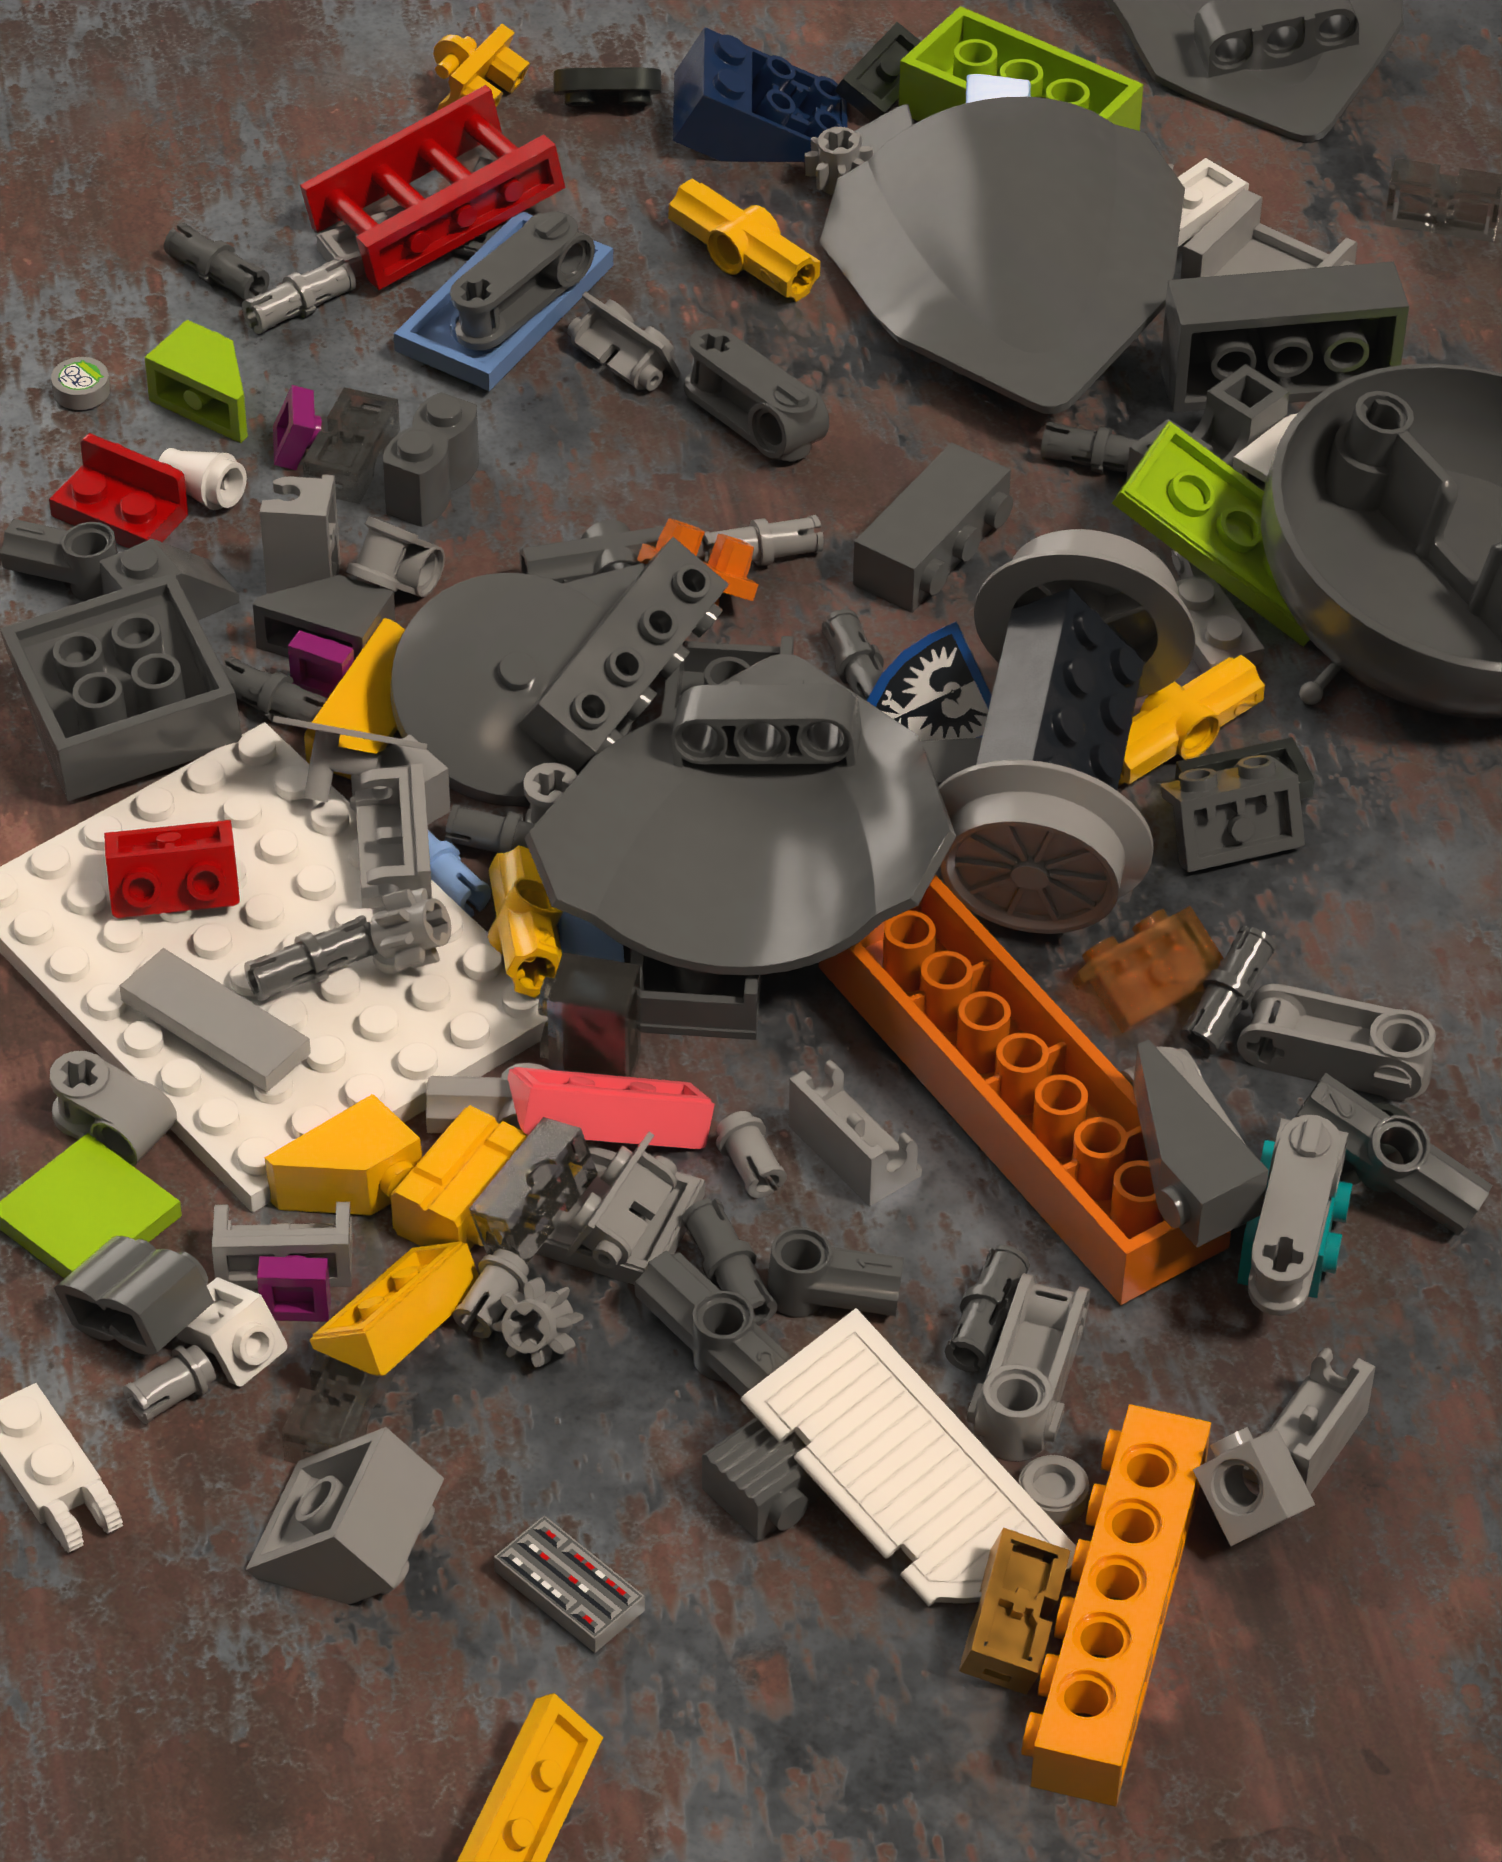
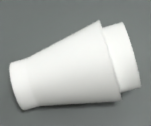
(209, 476)

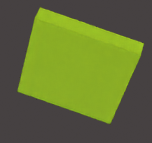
(82, 1204)

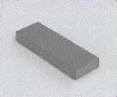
(215, 1019)

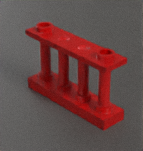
(452, 215)

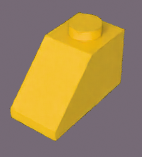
(346, 1159)

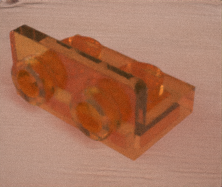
(1151, 969)

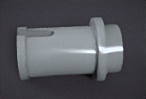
(744, 1141)
(498, 1275)
(170, 1383)

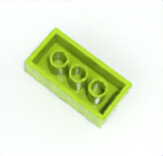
(969, 43)

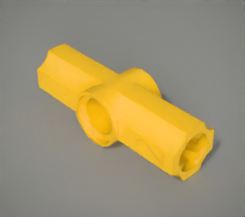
(744, 240)
(1189, 716)
(524, 921)

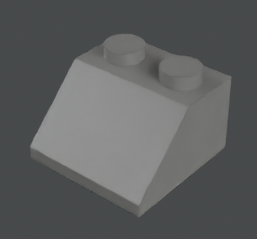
(349, 1520)

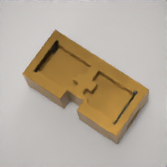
(1015, 1601)

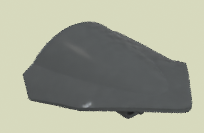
(1264, 60)
(1012, 242)
(748, 826)

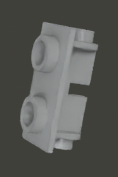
(611, 328)
(606, 1222)

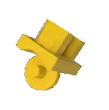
(472, 68)

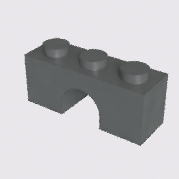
(1233, 418)

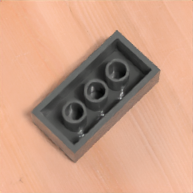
(1289, 325)

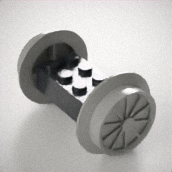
(1039, 819)

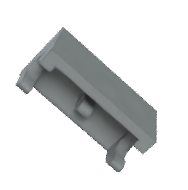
(300, 534)
(392, 833)
(850, 1137)
(239, 1246)
(1322, 1416)

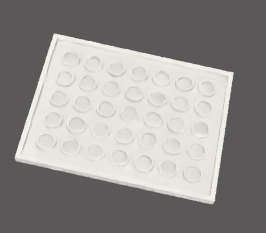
(296, 875)

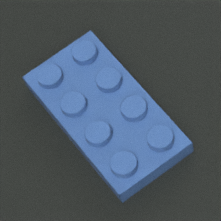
(431, 333)

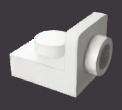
(236, 1331)

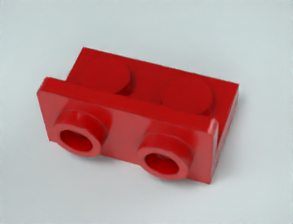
(124, 491)
(171, 869)

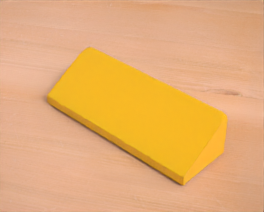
(363, 695)
(399, 1308)

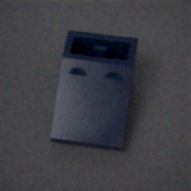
(749, 103)

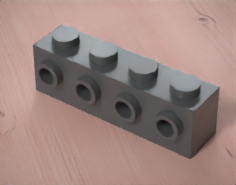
(624, 655)

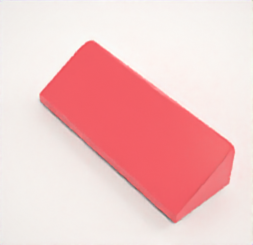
(613, 1106)

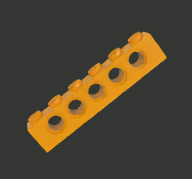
(1092, 1753)

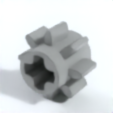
(833, 155)
(410, 928)
(521, 1317)

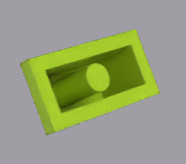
(199, 379)

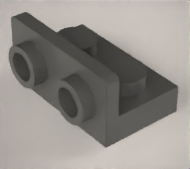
(1235, 812)

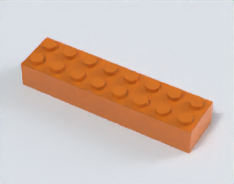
(1019, 1085)

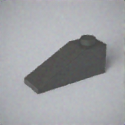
(1197, 1164)

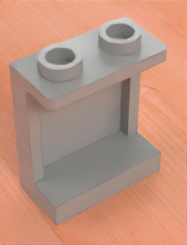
(1242, 245)

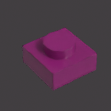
(295, 427)
(318, 663)
(295, 1287)

